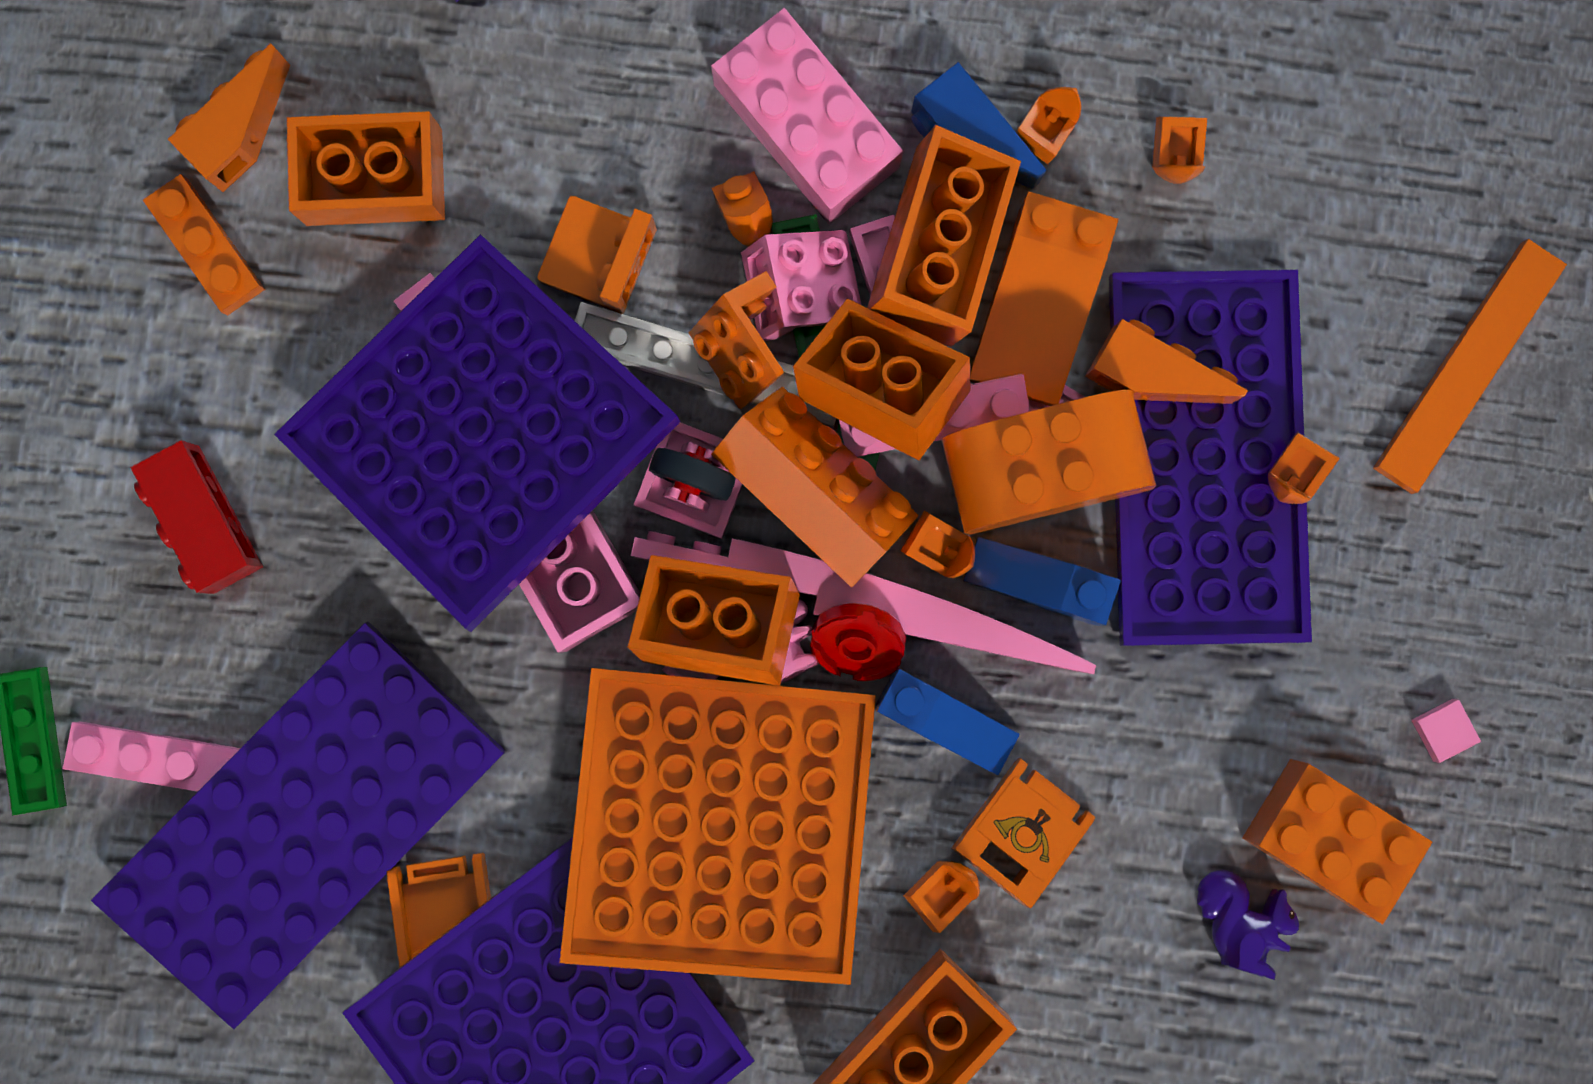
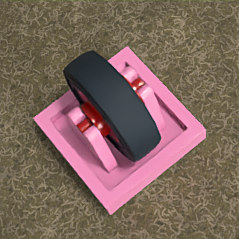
(689, 482)

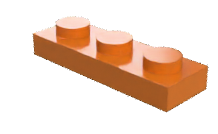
(203, 244)

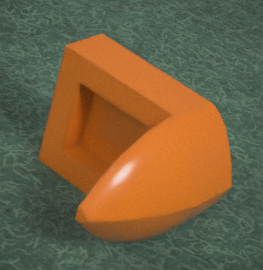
(1050, 121)
(1179, 148)
(744, 207)
(1300, 470)
(940, 547)
(943, 893)

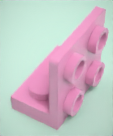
(811, 279)

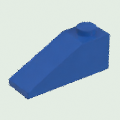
(963, 108)
(1043, 581)
(946, 721)

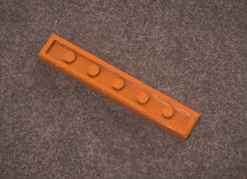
(1469, 366)

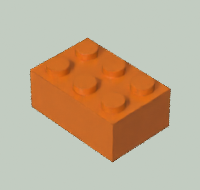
(365, 168)
(883, 378)
(715, 619)
(1337, 840)

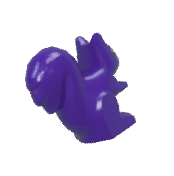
(1242, 934)

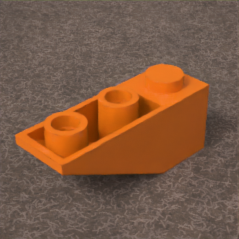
(231, 127)
(1158, 372)

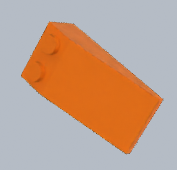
(1043, 295)

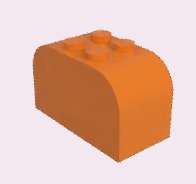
(1048, 461)

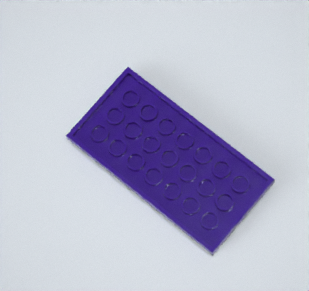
(1211, 543)
(299, 825)

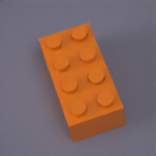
(944, 236)
(815, 484)
(928, 1034)

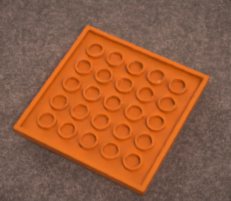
(718, 828)

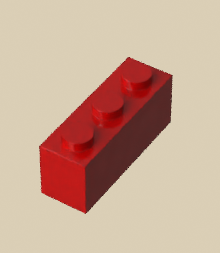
(195, 518)

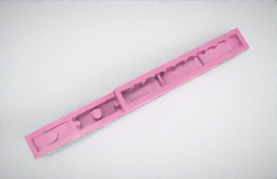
(917, 611)

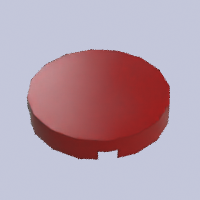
(858, 641)

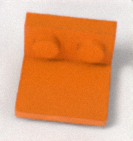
(597, 253)
(734, 345)

